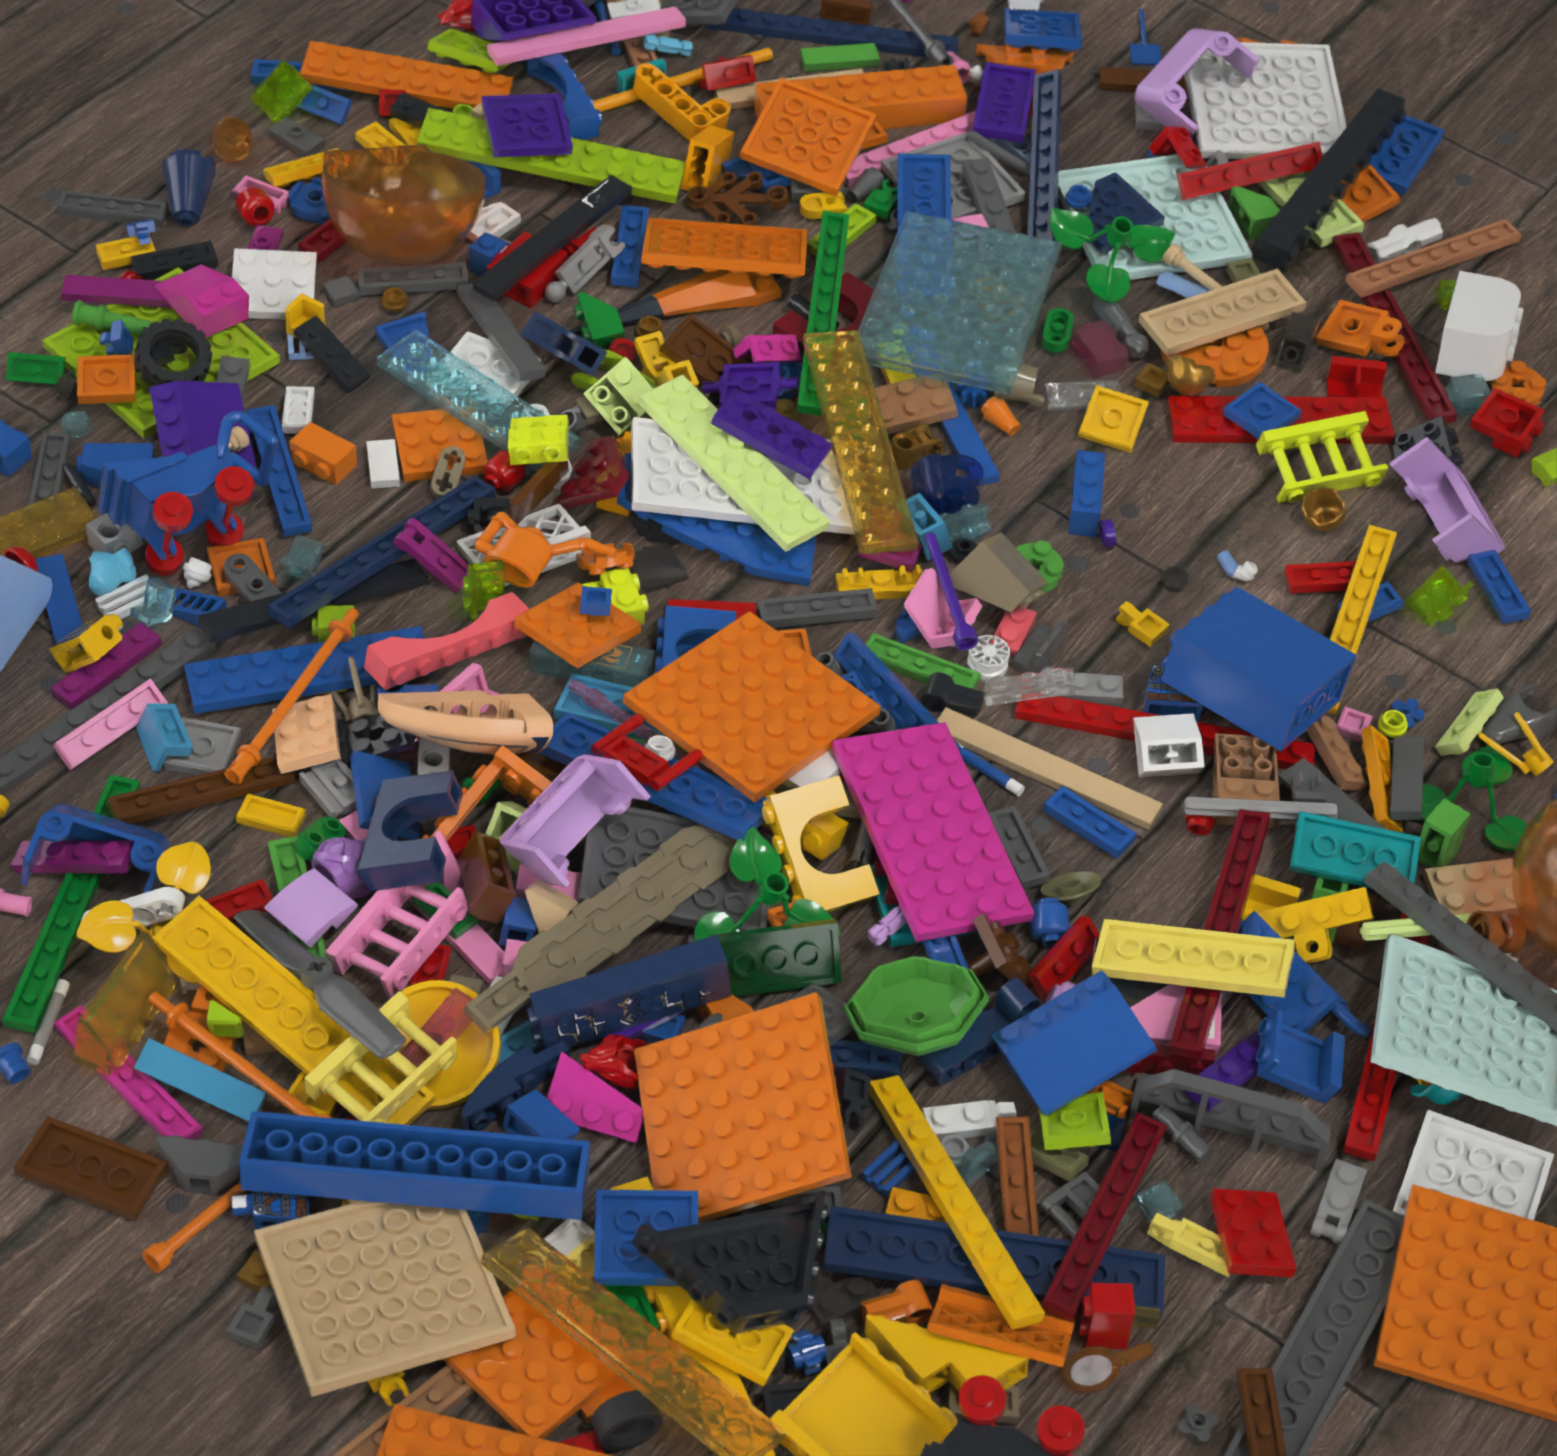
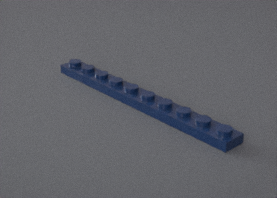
(828, 32)
(1044, 152)
(374, 555)

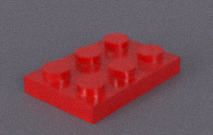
(1252, 1233)

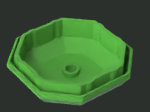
(916, 1005)

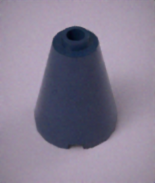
(188, 184)

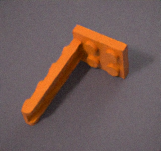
(516, 778)

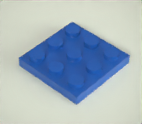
(1042, 29)
(616, 1223)

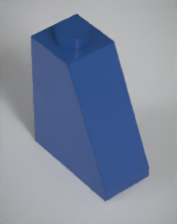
(95, 455)

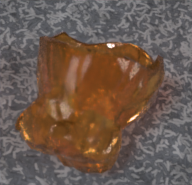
(232, 139)

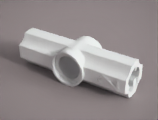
(1405, 240)

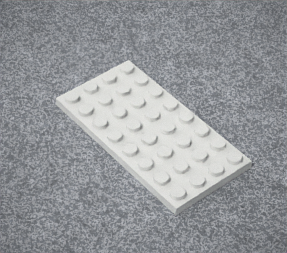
(674, 484)

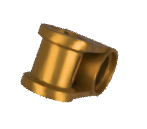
(913, 445)

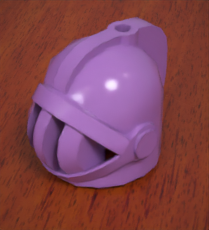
(338, 863)

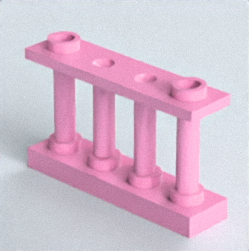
(374, 916)

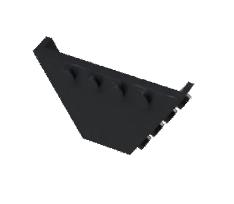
(745, 1267)

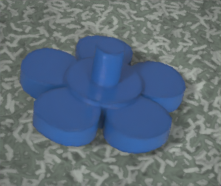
(1410, 711)

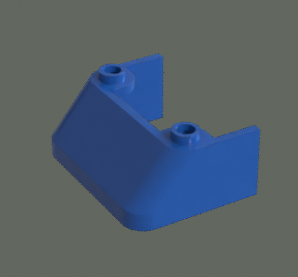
(77, 824)

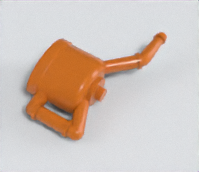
(526, 550)

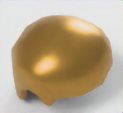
(1323, 509)

